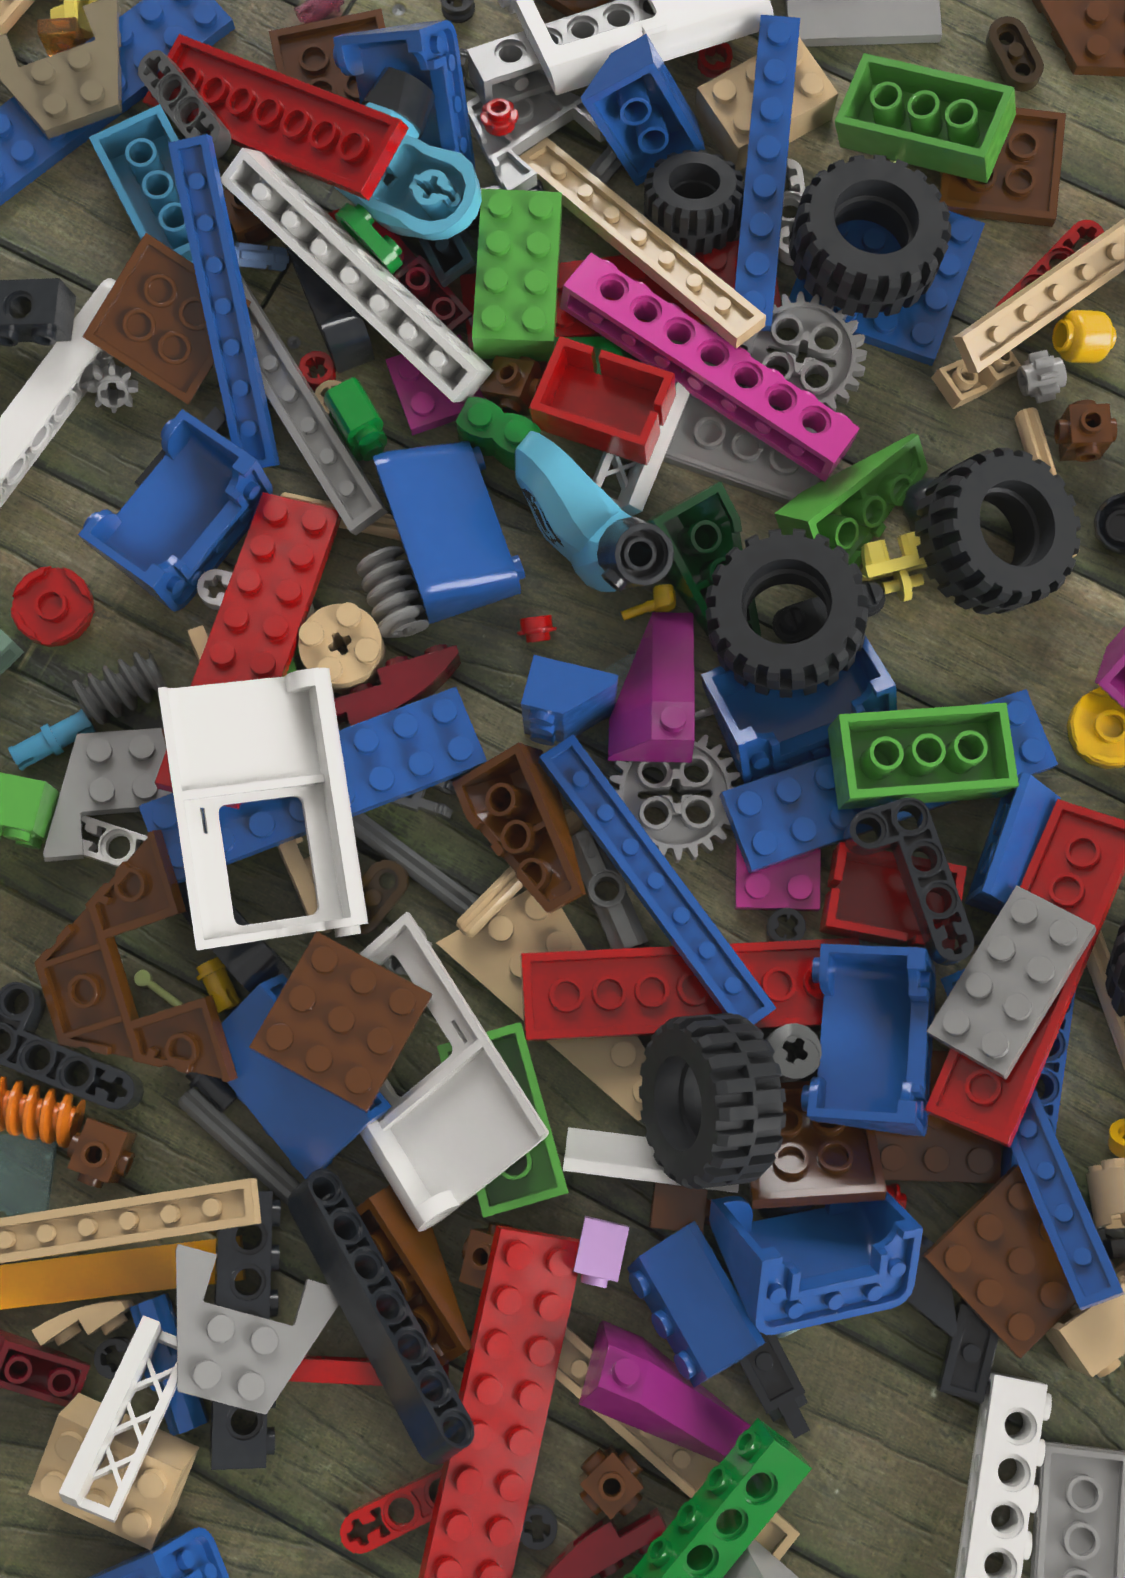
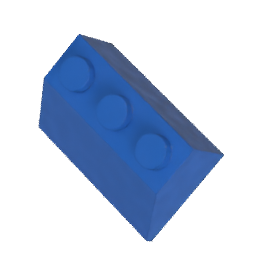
(641, 109)
(565, 699)
(1011, 843)
(694, 1305)

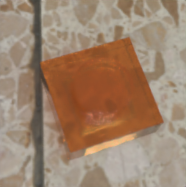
(60, 34)

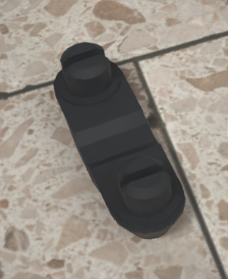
(809, 616)

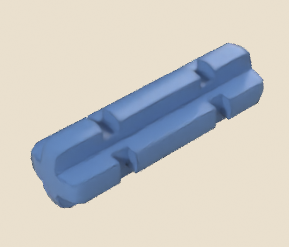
(259, 257)

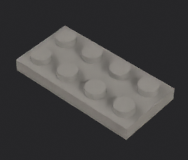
(1011, 981)

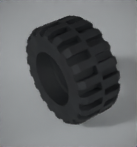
(879, 194)
(1037, 513)
(777, 562)
(712, 1100)

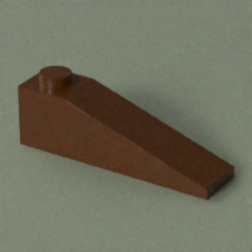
(525, 823)
(418, 1271)

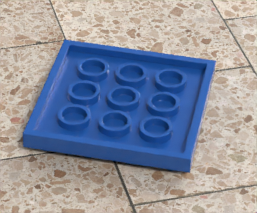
(918, 329)

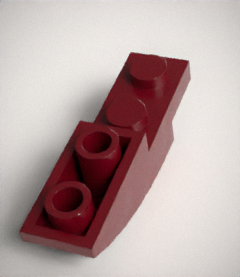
(425, 286)
(401, 684)
(40, 1370)
(604, 1547)

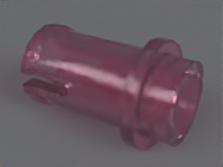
(317, 10)

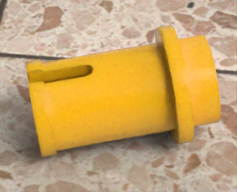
(218, 984)

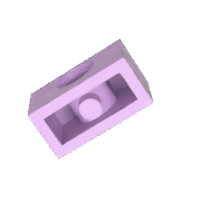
(600, 1251)

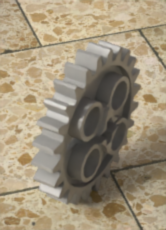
(810, 323)
(678, 832)

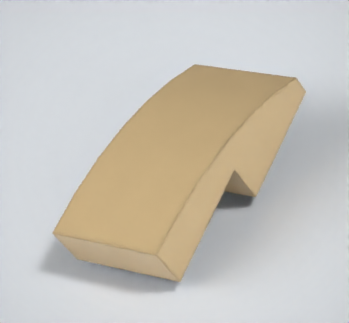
(962, 387)
(94, 1317)

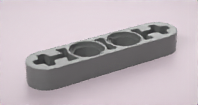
(184, 103)

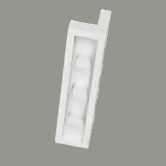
(640, 478)
(616, 1157)
(109, 1417)

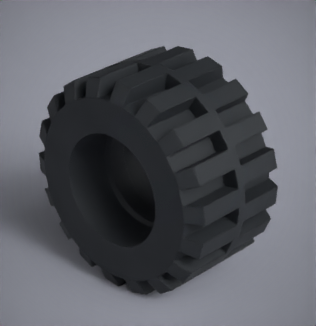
(695, 199)

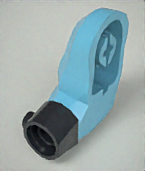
(425, 187)
(585, 524)

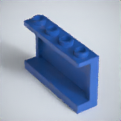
(297, 1114)

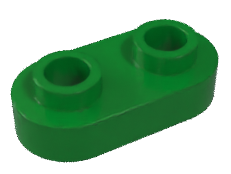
(358, 224)

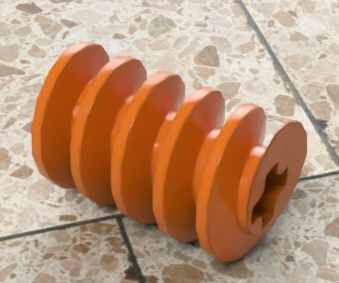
(39, 1116)

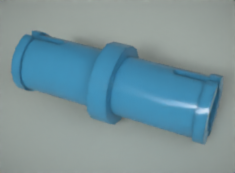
(50, 740)

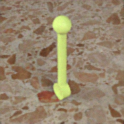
(144, 979)

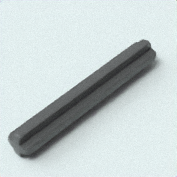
(416, 866)
(238, 1144)

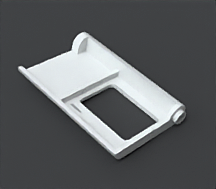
(675, 31)
(253, 746)
(460, 1119)

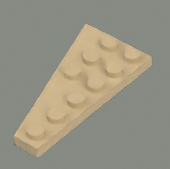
(495, 962)

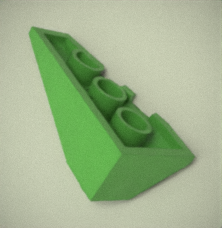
(857, 499)

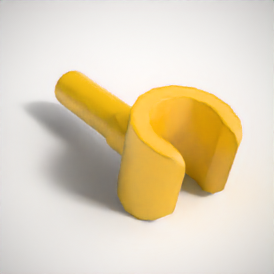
(663, 601)

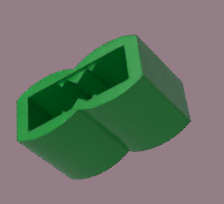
(356, 419)
(492, 429)

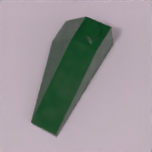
(701, 535)

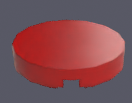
(52, 606)

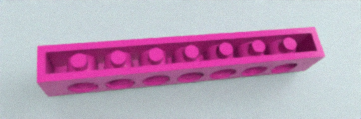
(716, 385)

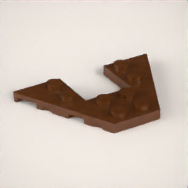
(1088, 34)
(90, 988)

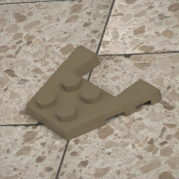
(74, 84)

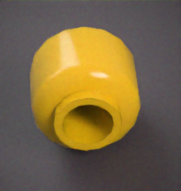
(1084, 336)

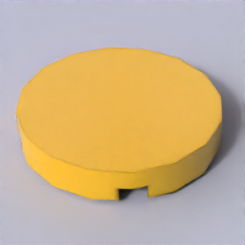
(1098, 730)

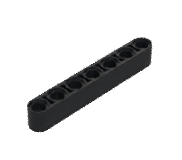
(381, 1318)

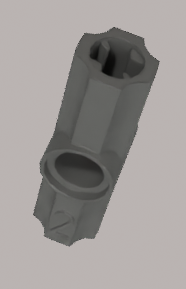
(615, 916)

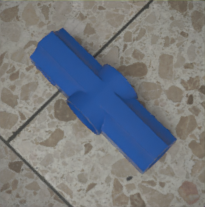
(184, 1410)

